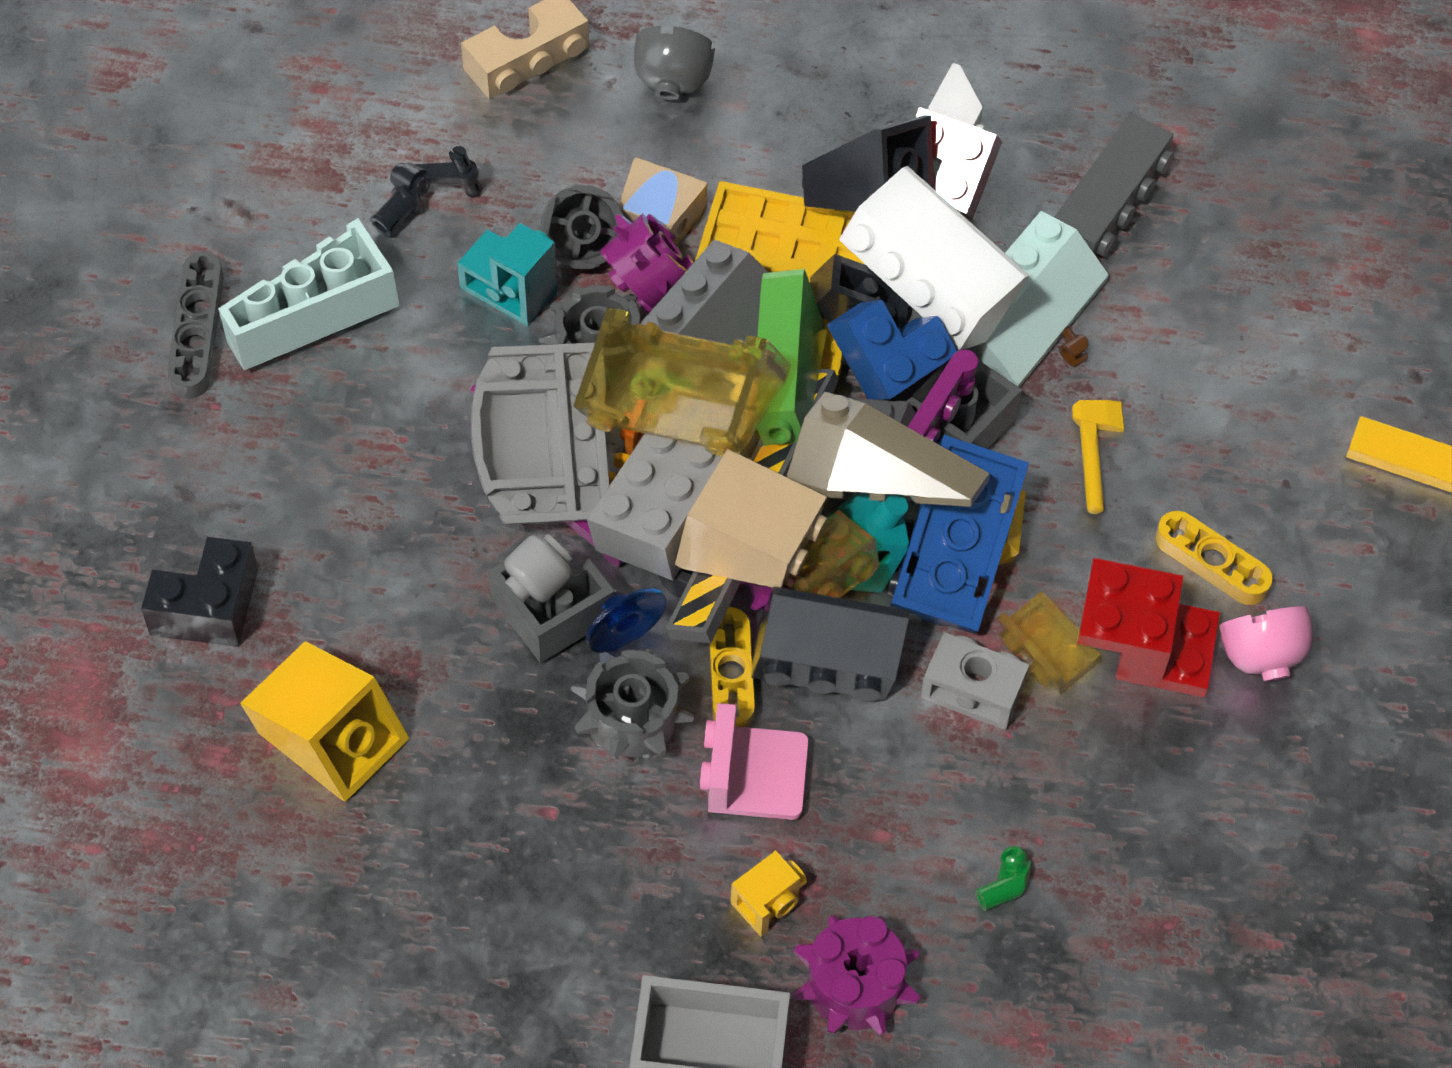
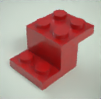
(1141, 618)

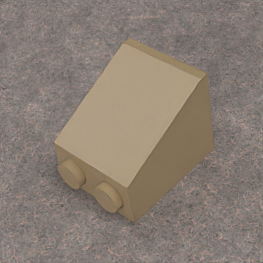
(750, 524)

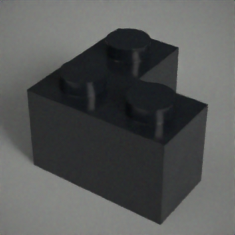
(846, 283)
(204, 605)

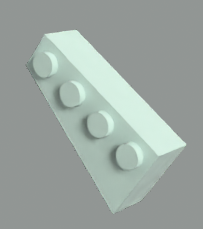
(311, 298)

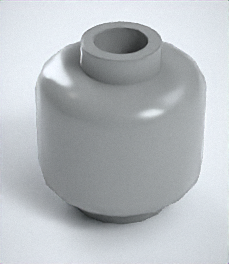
(538, 568)

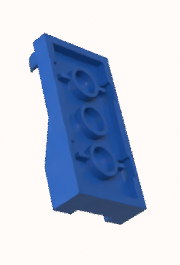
(960, 544)

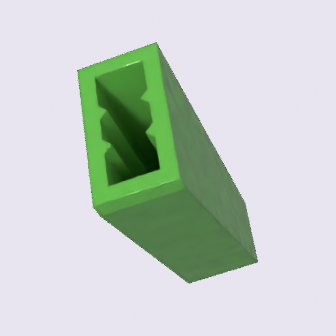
(796, 329)

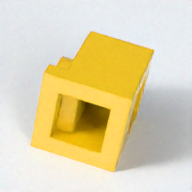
(767, 891)

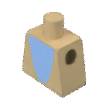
(665, 194)

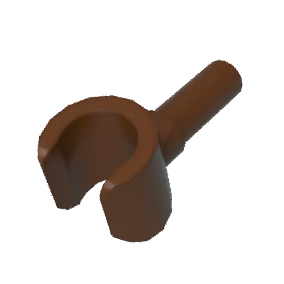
(1074, 349)

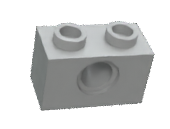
(986, 700)

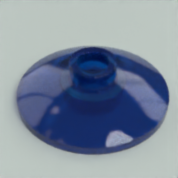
(625, 619)

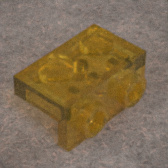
(837, 560)
(1048, 643)

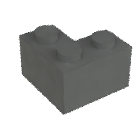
(560, 620)

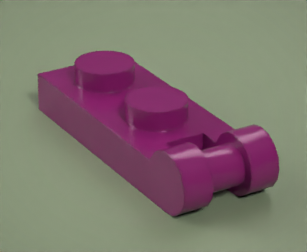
(944, 399)

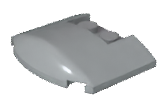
(530, 441)

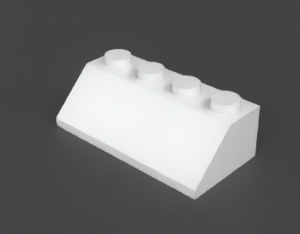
(934, 258)

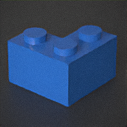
(889, 357)

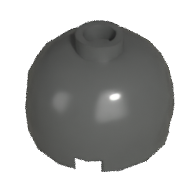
(673, 62)
(580, 224)

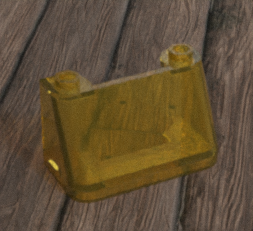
(679, 384)

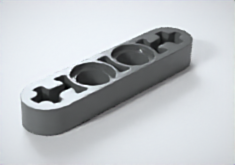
(195, 324)

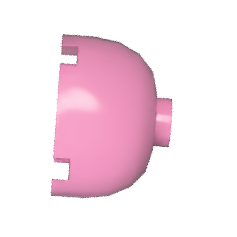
(1269, 641)

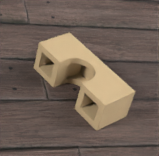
(502, 63)

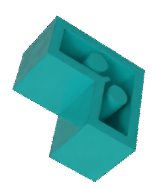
(511, 272)

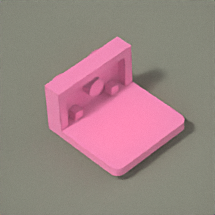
(753, 768)

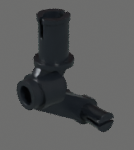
(414, 181)

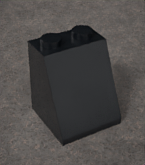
(860, 167)

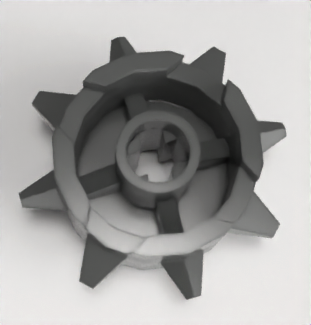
(583, 314)
(632, 704)

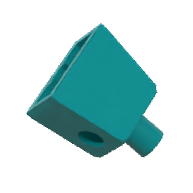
(887, 526)

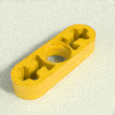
(1210, 540)
(739, 653)

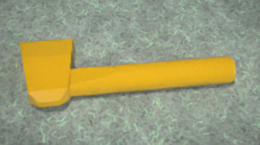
(1090, 416)

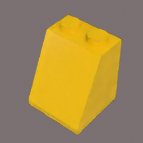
(326, 719)

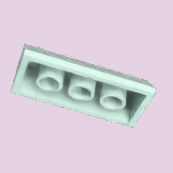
(1059, 287)

